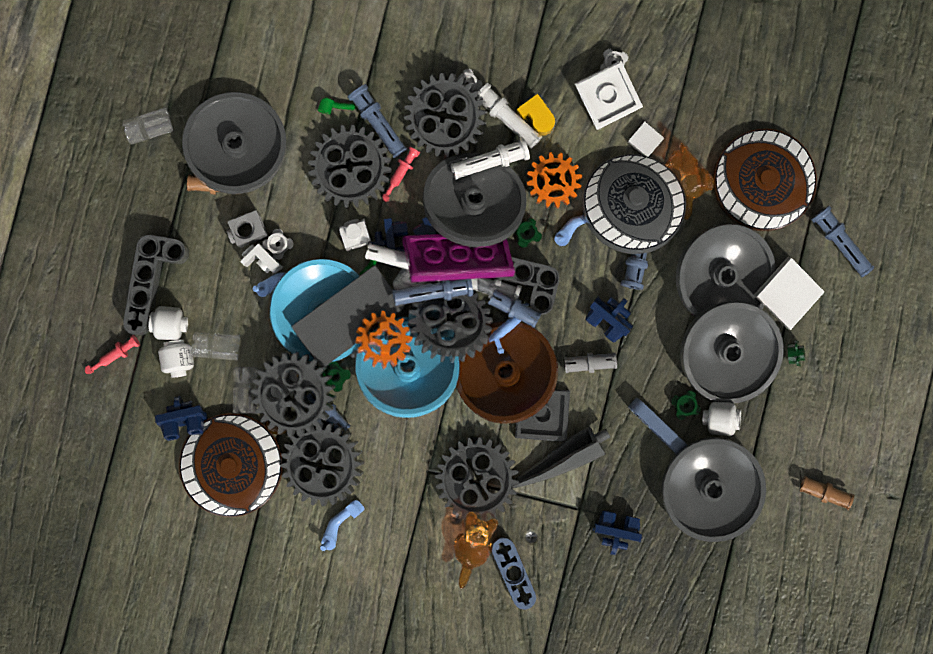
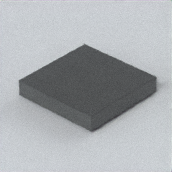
(549, 422)

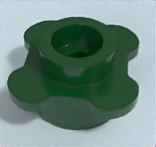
(533, 235)
(796, 353)
(343, 375)
(689, 398)

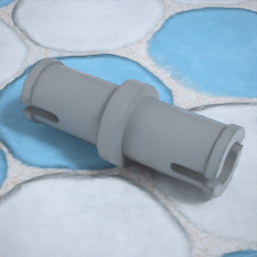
(590, 362)

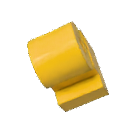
(539, 114)

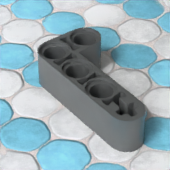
(534, 282)
(150, 285)

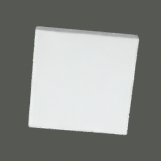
(608, 95)
(789, 293)

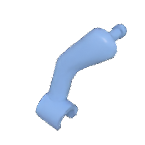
(565, 233)
(268, 285)
(503, 330)
(330, 536)

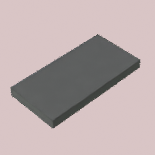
(334, 324)

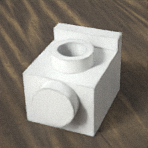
(354, 234)

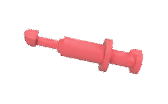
(401, 171)
(120, 350)

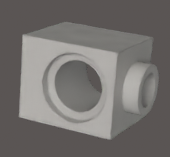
(258, 229)

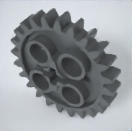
(441, 137)
(346, 143)
(450, 324)
(309, 379)
(499, 468)
(318, 485)

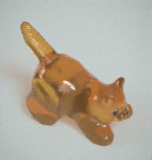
(694, 179)
(473, 546)

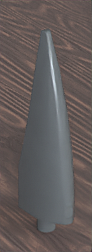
(571, 454)

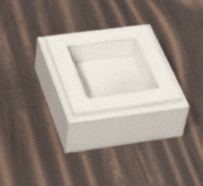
(645, 139)

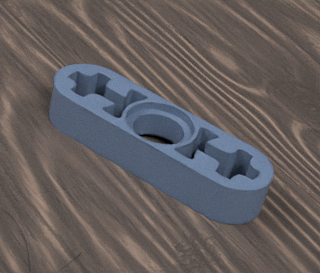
(656, 425)
(503, 569)

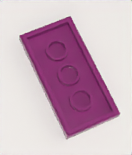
(441, 259)

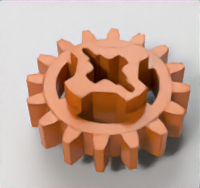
(544, 174)
(394, 339)

